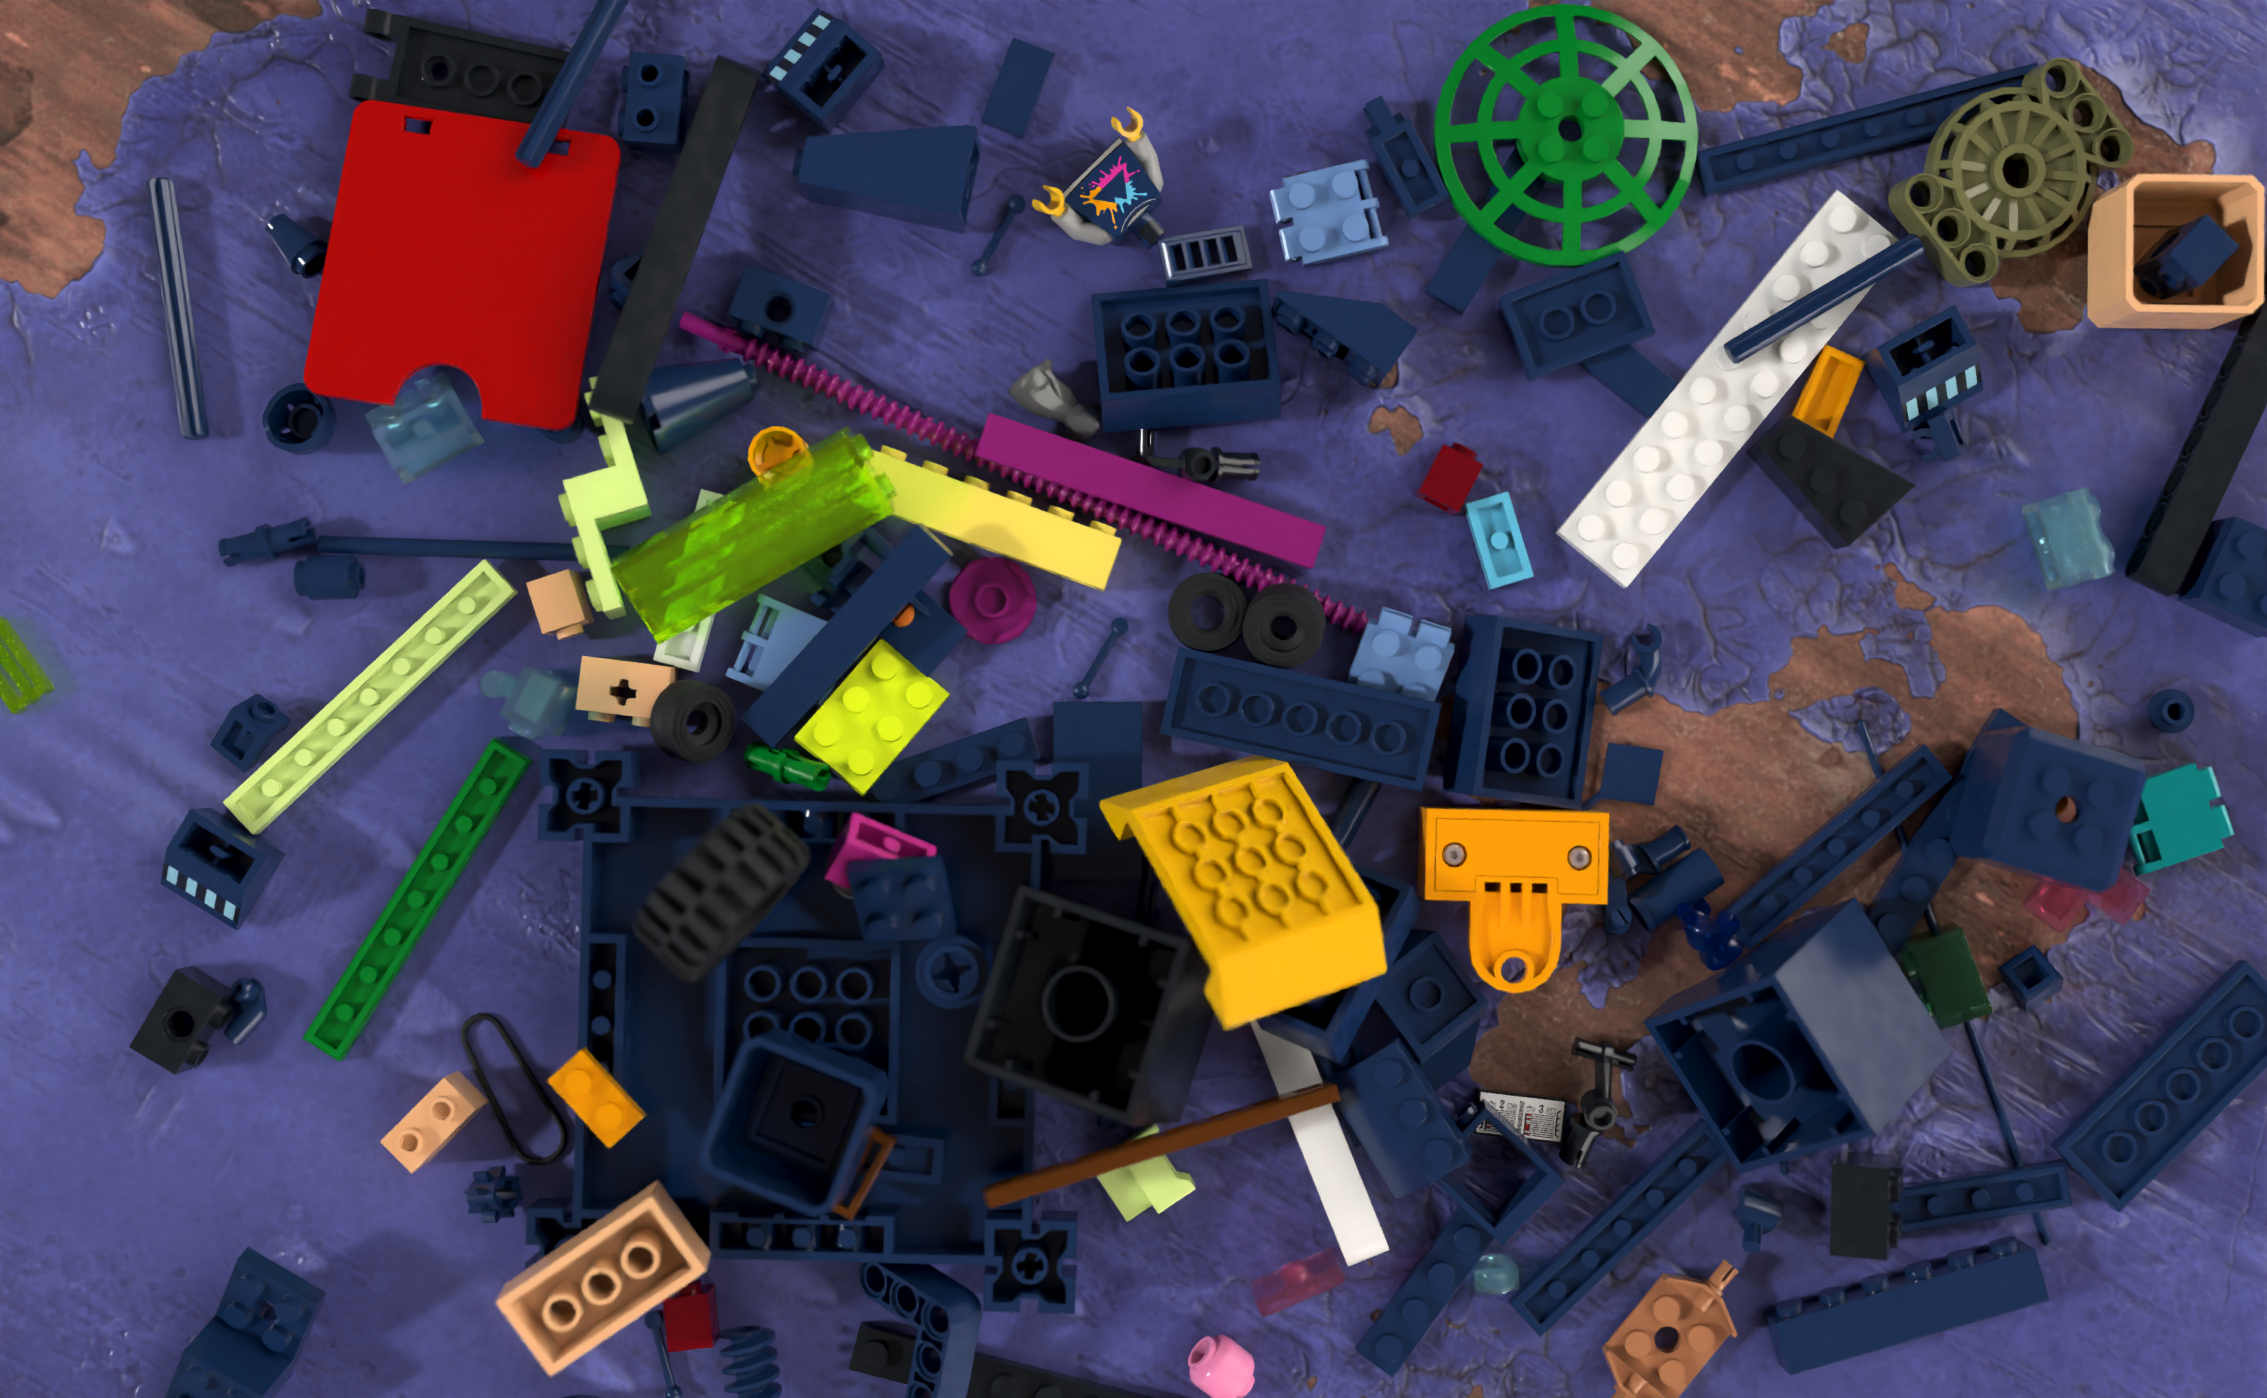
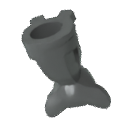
(1049, 398)

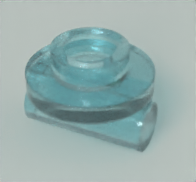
(1495, 1274)

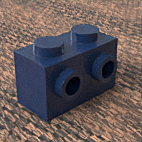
(655, 102)

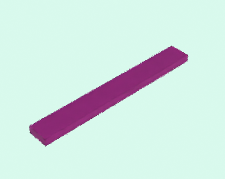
(1150, 491)

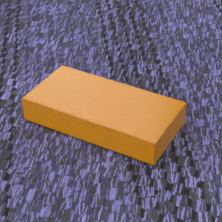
(1828, 389)

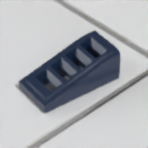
(1202, 239)

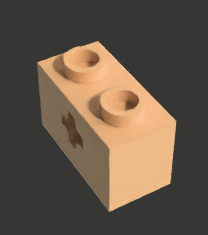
(601, 682)
(434, 1121)

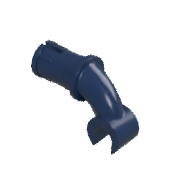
(1642, 680)

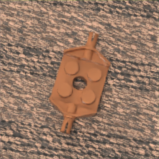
(1701, 1327)

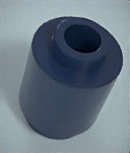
(329, 577)

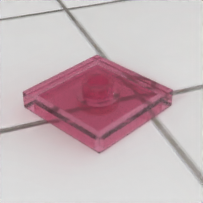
(1297, 1282)

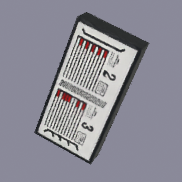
(1534, 1115)

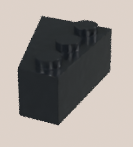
(1827, 480)

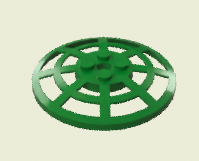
(1551, 156)

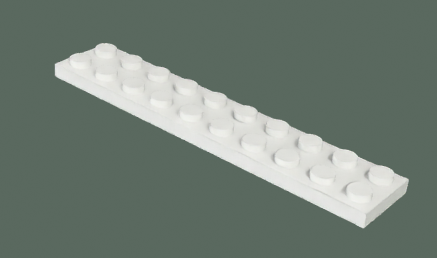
(1719, 401)

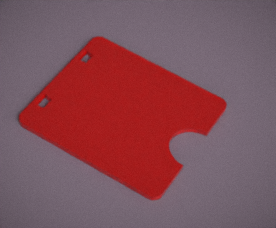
(463, 263)

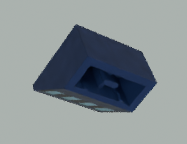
(824, 69)
(1927, 368)
(219, 865)

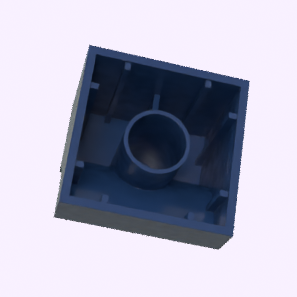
(1801, 1040)

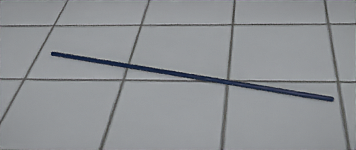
(1969, 1026)

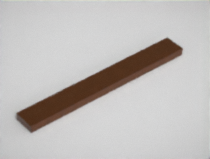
(1159, 1144)

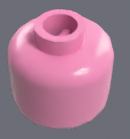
(1221, 1367)

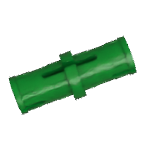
(787, 766)

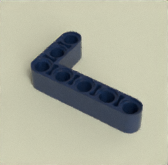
(946, 1322)

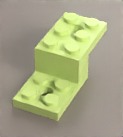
(602, 502)

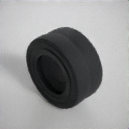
(1278, 649)
(671, 714)

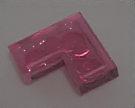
(2059, 905)

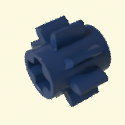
(493, 1194)

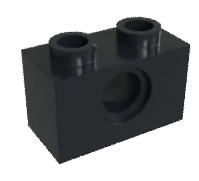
(162, 1034)

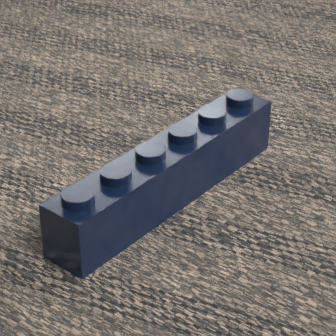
(1906, 1305)

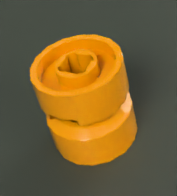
(773, 447)

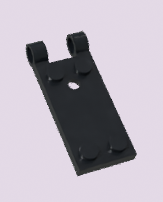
(484, 76)

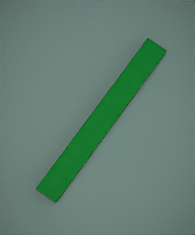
(418, 899)

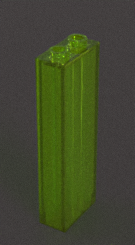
(754, 534)

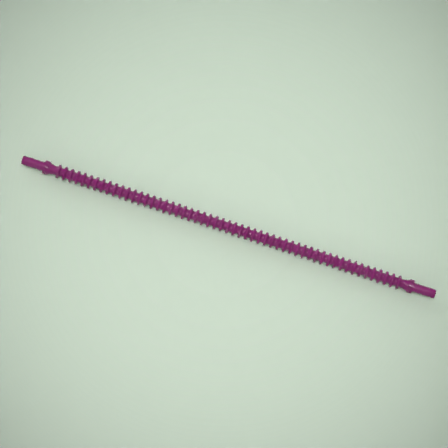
(730, 341)

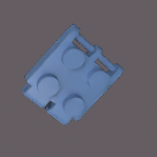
(1327, 214)
(781, 641)
(1402, 659)

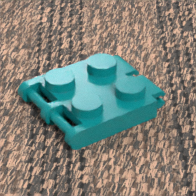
(2177, 819)

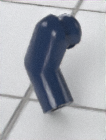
(252, 1008)

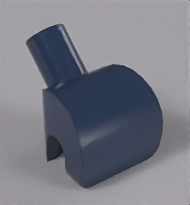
(1757, 1216)

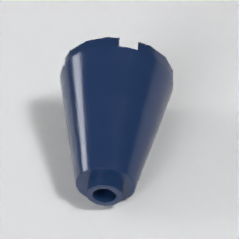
(693, 397)

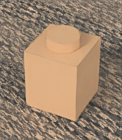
(560, 604)

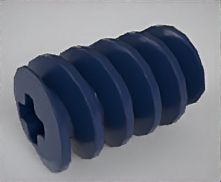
(751, 1362)

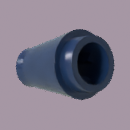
(299, 247)

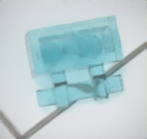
(424, 428)
(2069, 538)
(536, 700)

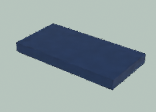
(1112, 743)

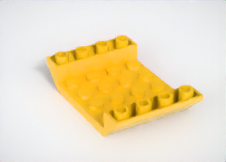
(1256, 884)

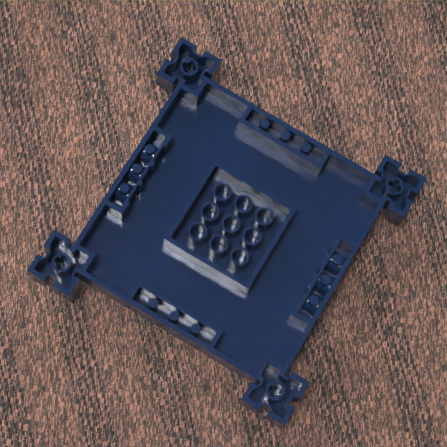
(816, 978)

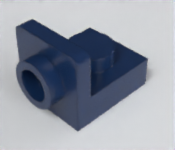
(249, 731)

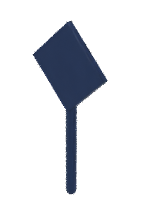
(1628, 775)

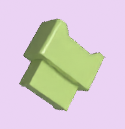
(1146, 1183)

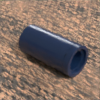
(1682, 882)

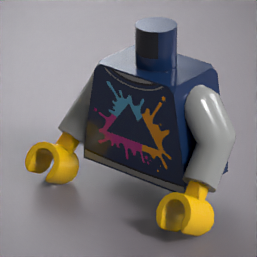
(1113, 193)

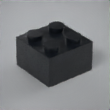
(1863, 1205)

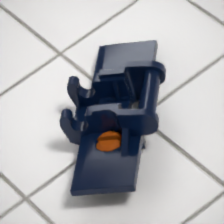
(920, 632)

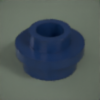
(2158, 711)

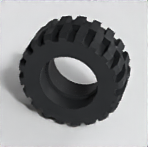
(721, 891)

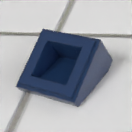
(2031, 978)

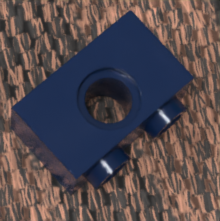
(2184, 258)
(761, 290)

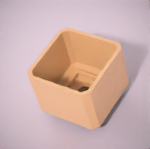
(2137, 214)

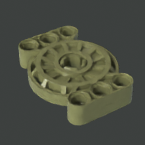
(2053, 188)

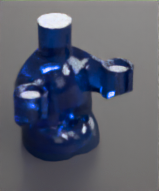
(1711, 937)

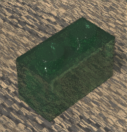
(1946, 976)

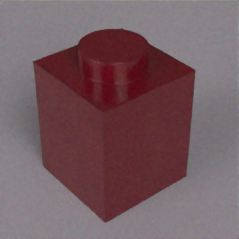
(1449, 478)
(691, 1317)

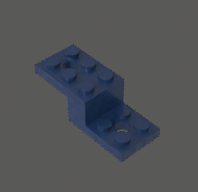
(248, 1343)

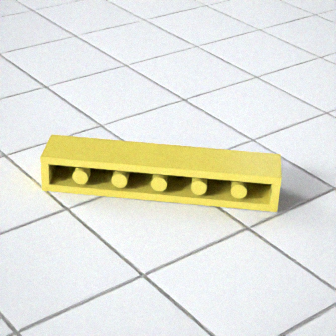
(998, 522)

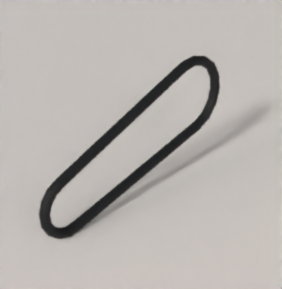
(563, 1139)

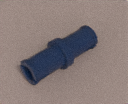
(267, 541)

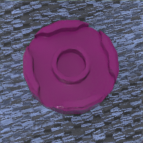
(993, 600)

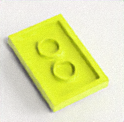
(871, 717)

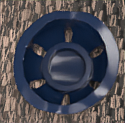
(309, 423)

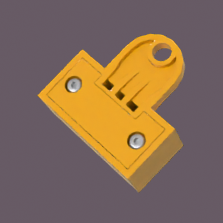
(1515, 876)

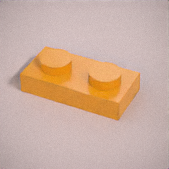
(596, 1097)

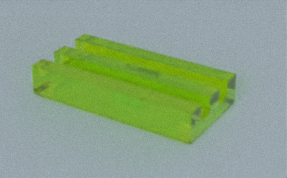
(30, 666)

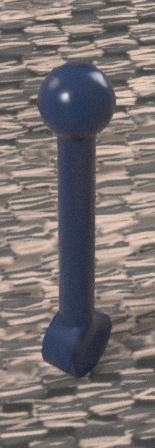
(1016, 206)
(1119, 627)
(653, 1321)

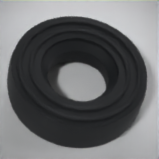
(1187, 593)

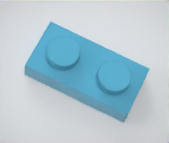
(1498, 540)

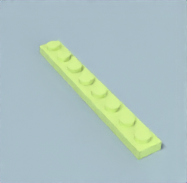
(370, 697)

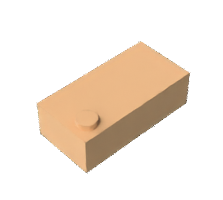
(604, 1278)

